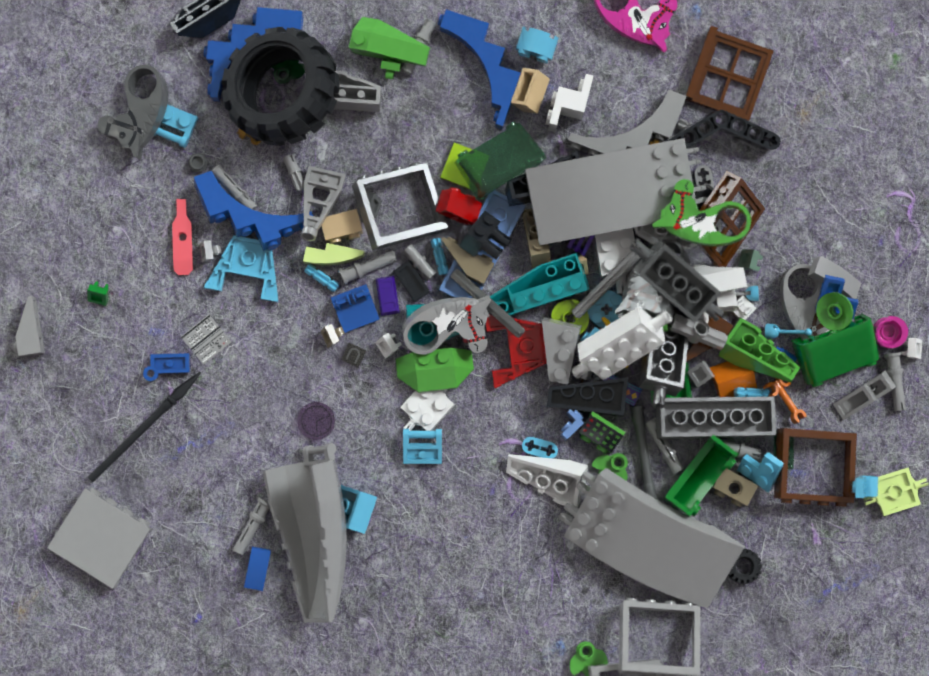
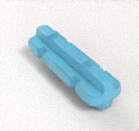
(439, 256)
(321, 277)
(750, 392)

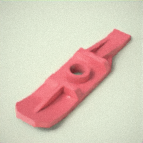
(182, 249)

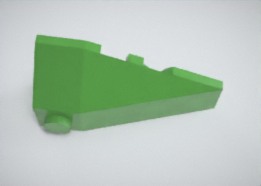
(380, 40)

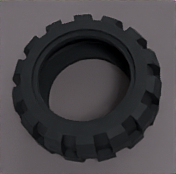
(255, 60)

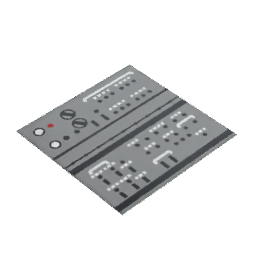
(206, 339)

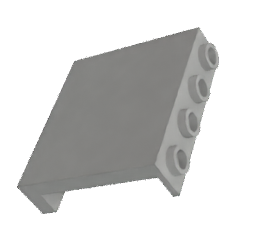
(100, 537)

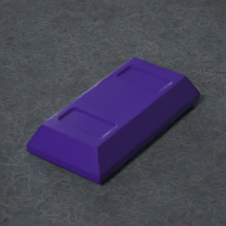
(387, 295)

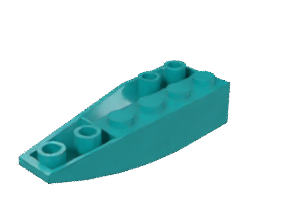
(543, 285)

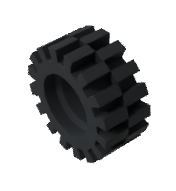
(754, 571)

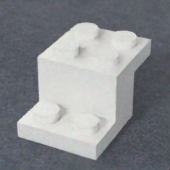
(569, 103)

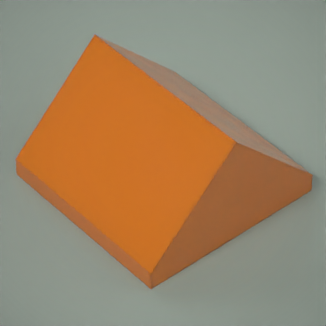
(730, 377)

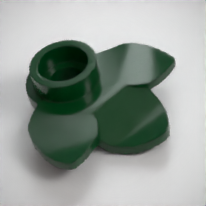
(292, 68)

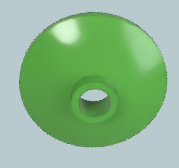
(827, 314)

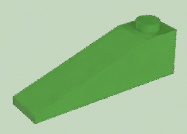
(752, 351)

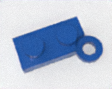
(167, 364)

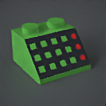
(601, 433)

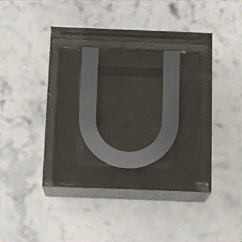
(353, 355)

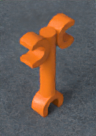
(778, 388)

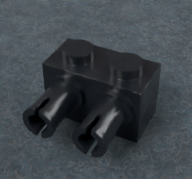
(481, 232)

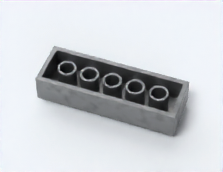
(716, 416)

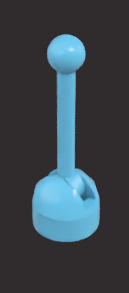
(772, 331)

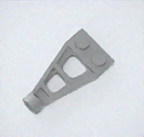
(323, 180)

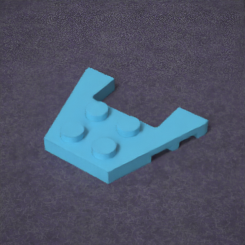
(246, 258)

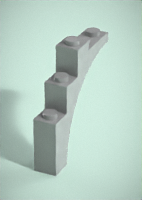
(660, 125)

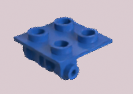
(355, 308)

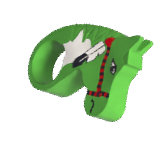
(695, 226)

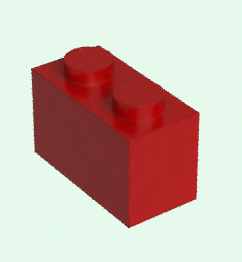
(459, 206)

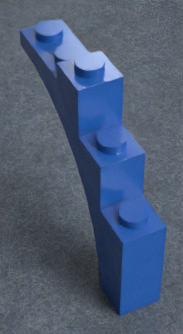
(220, 52)
(244, 220)

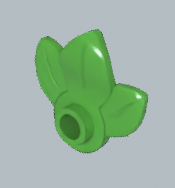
(606, 461)
(580, 662)

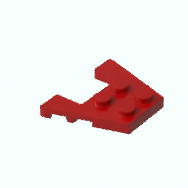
(525, 352)

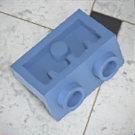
(571, 427)

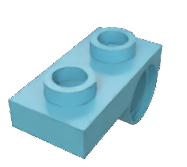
(865, 486)

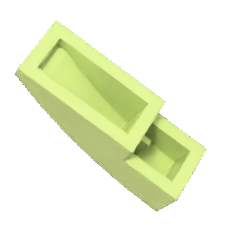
(331, 255)

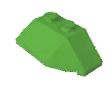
(435, 371)

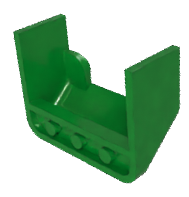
(700, 476)

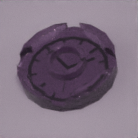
(316, 420)

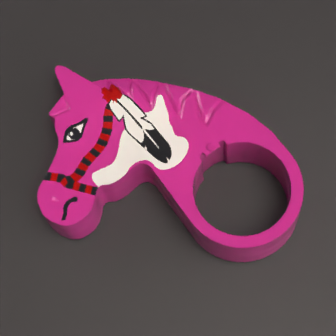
(641, 25)

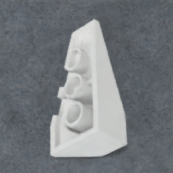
(549, 476)

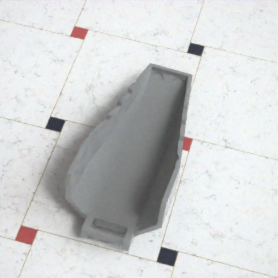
(312, 523)

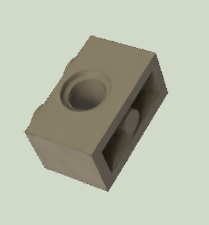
(745, 488)

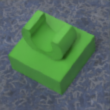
(391, 67)

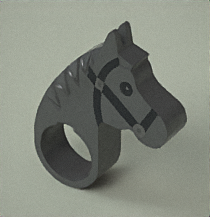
(144, 115)

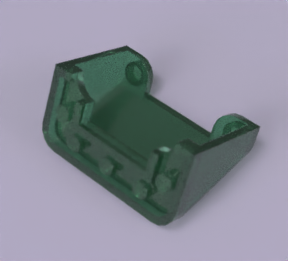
(499, 160)

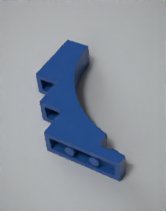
(501, 79)

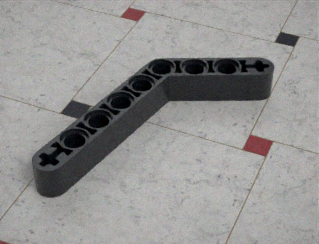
(727, 127)

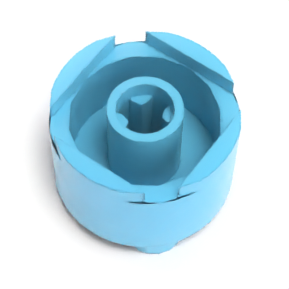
(537, 44)

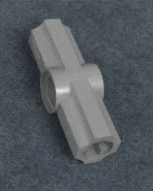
(697, 331)

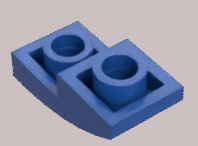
(257, 568)

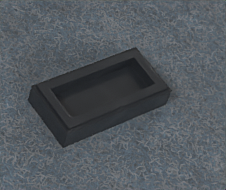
(411, 281)

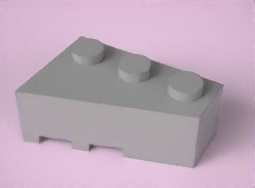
(357, 94)
(560, 348)

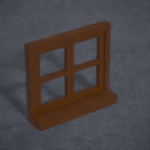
(703, 66)
(724, 192)

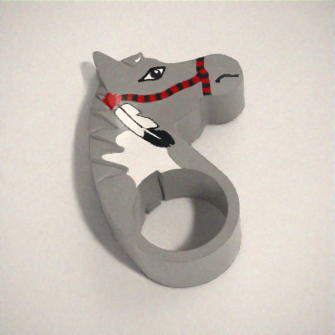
(450, 315)

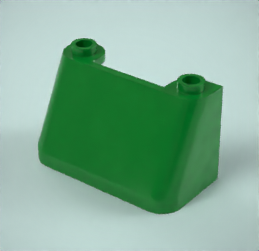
(837, 351)

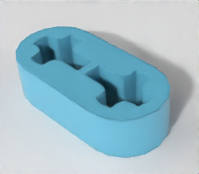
(541, 443)

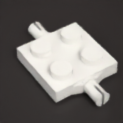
(426, 409)

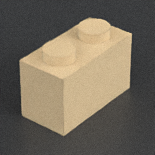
(530, 90)
(342, 226)

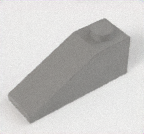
(29, 334)

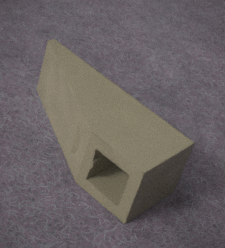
(538, 253)
(475, 268)

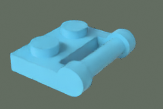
(178, 120)
(422, 452)

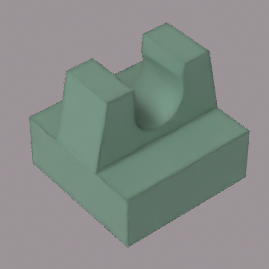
(749, 259)

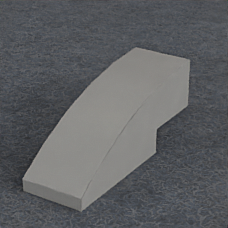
(823, 266)
(864, 395)

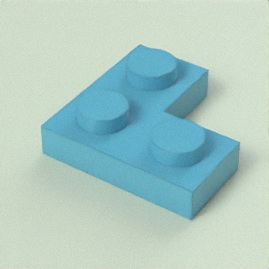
(761, 474)

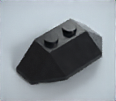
(203, 17)

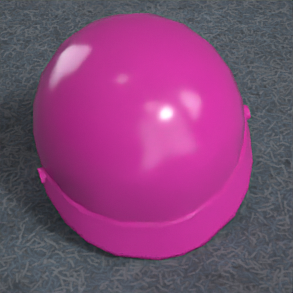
(890, 332)

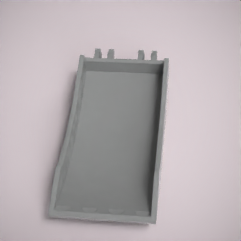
(607, 190)
(650, 539)

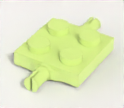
(897, 492)

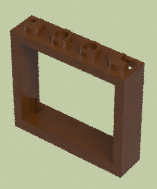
(782, 451)

